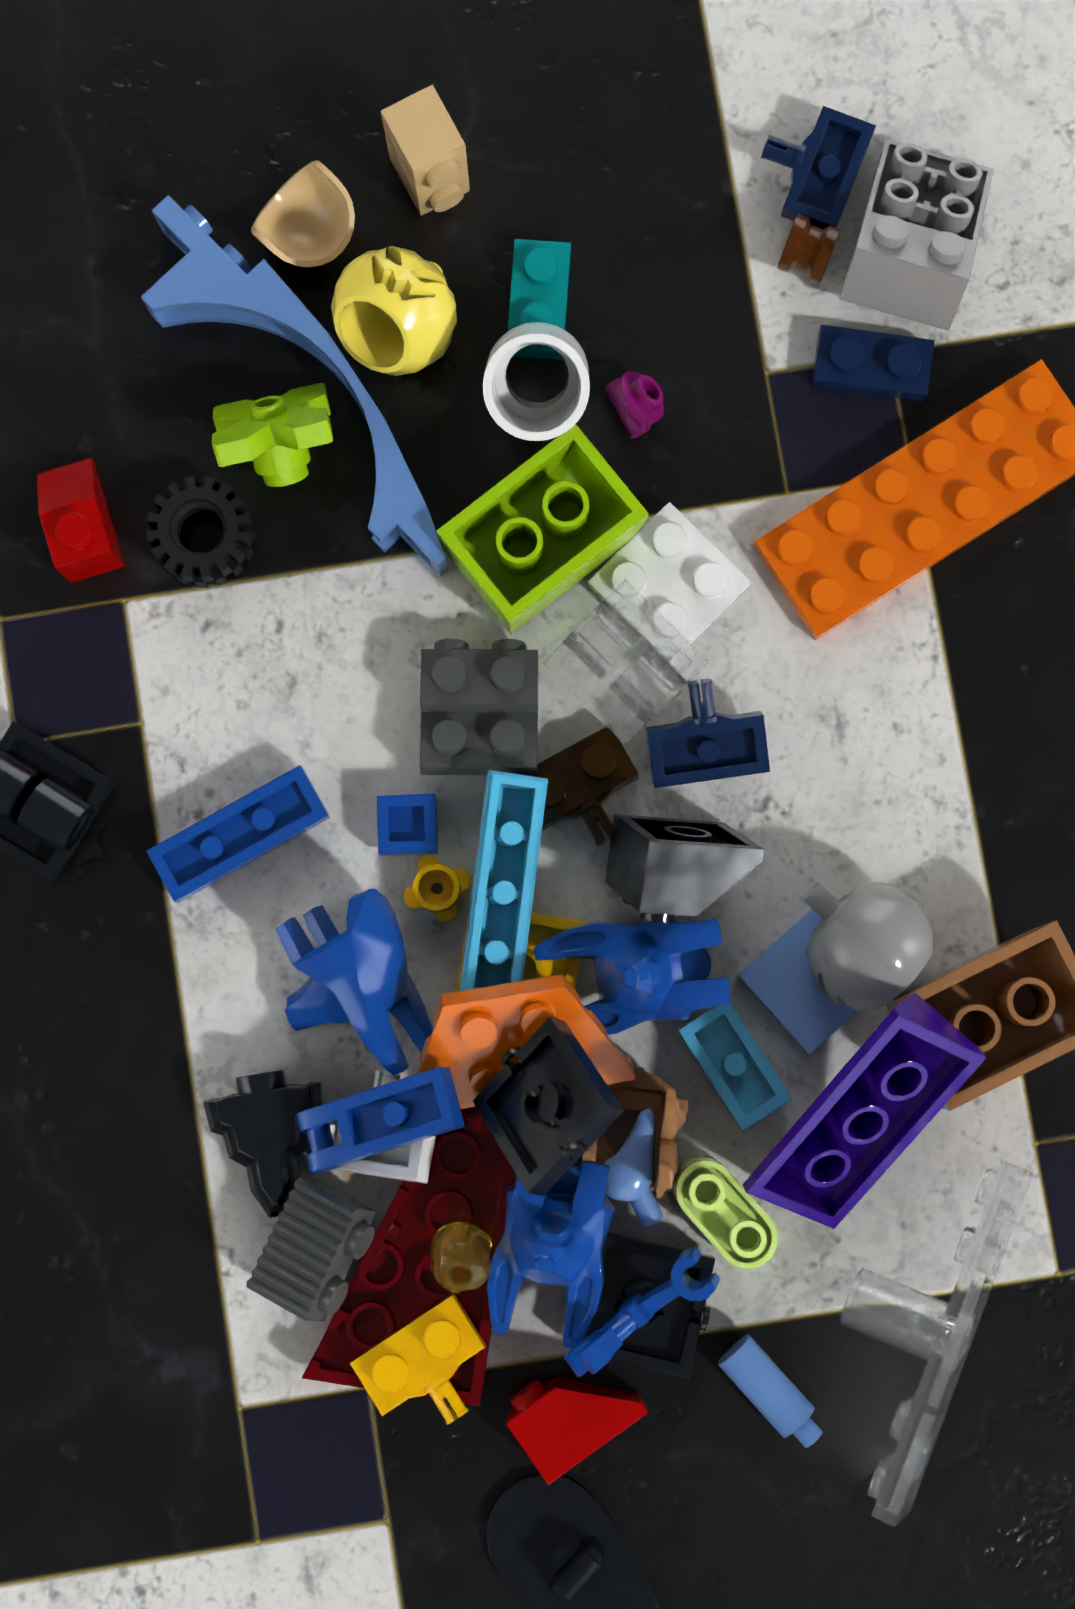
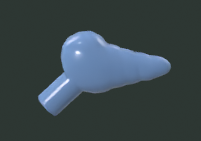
(633, 1171)

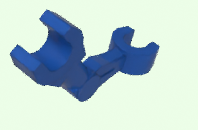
(601, 1345)

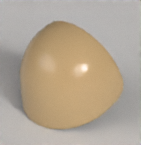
(307, 218)

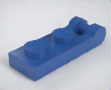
(381, 1119)

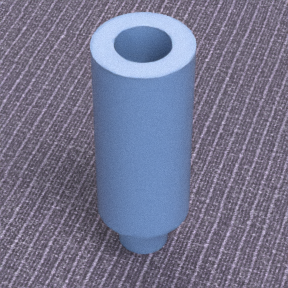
(770, 1390)

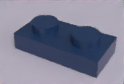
(872, 363)

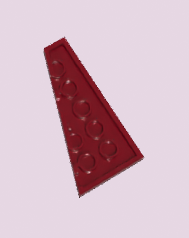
(395, 1275)

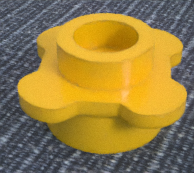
(442, 904)

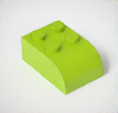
(542, 529)

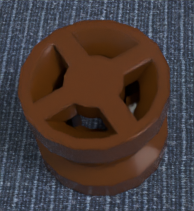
(808, 248)

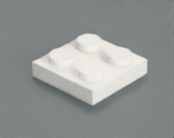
(675, 573)

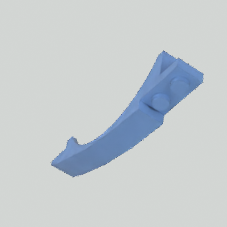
(223, 288)

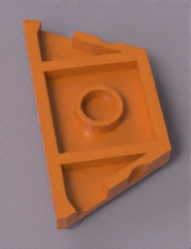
(484, 1023)

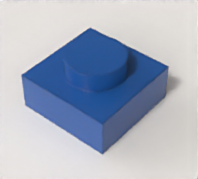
(407, 824)

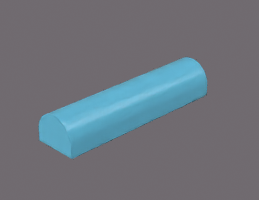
(503, 880)

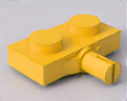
(421, 1360)

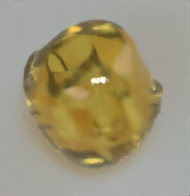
(460, 1256)

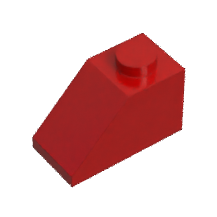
(77, 521)
(569, 1421)

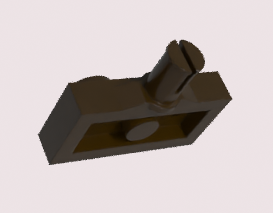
(584, 779)

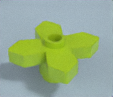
(274, 433)

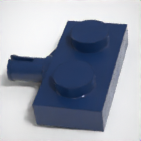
(822, 166)
(707, 743)

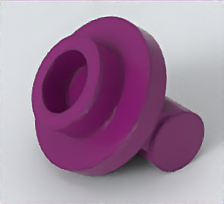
(637, 401)

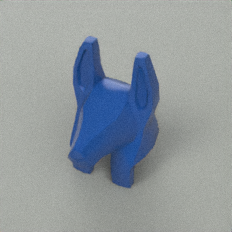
(644, 968)
(356, 977)
(554, 1243)

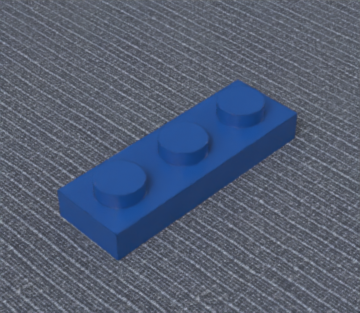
(238, 834)

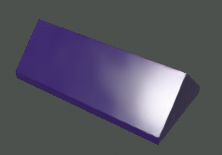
(867, 1114)

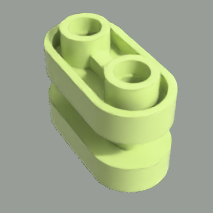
(725, 1213)

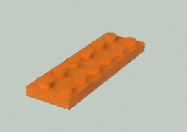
(924, 501)

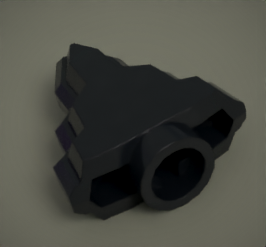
(264, 1132)

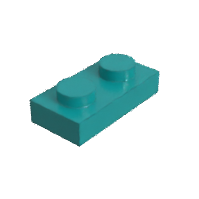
(539, 289)

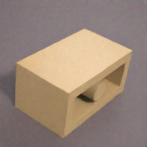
(427, 151)

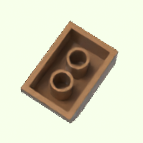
(1010, 1004)

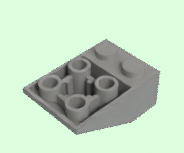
(917, 234)

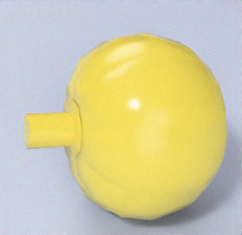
(393, 311)

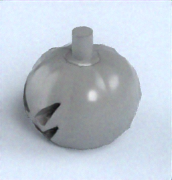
(867, 944)

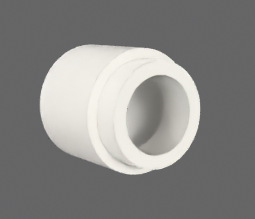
(536, 419)

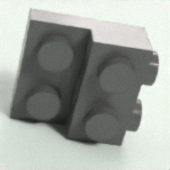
(479, 709)

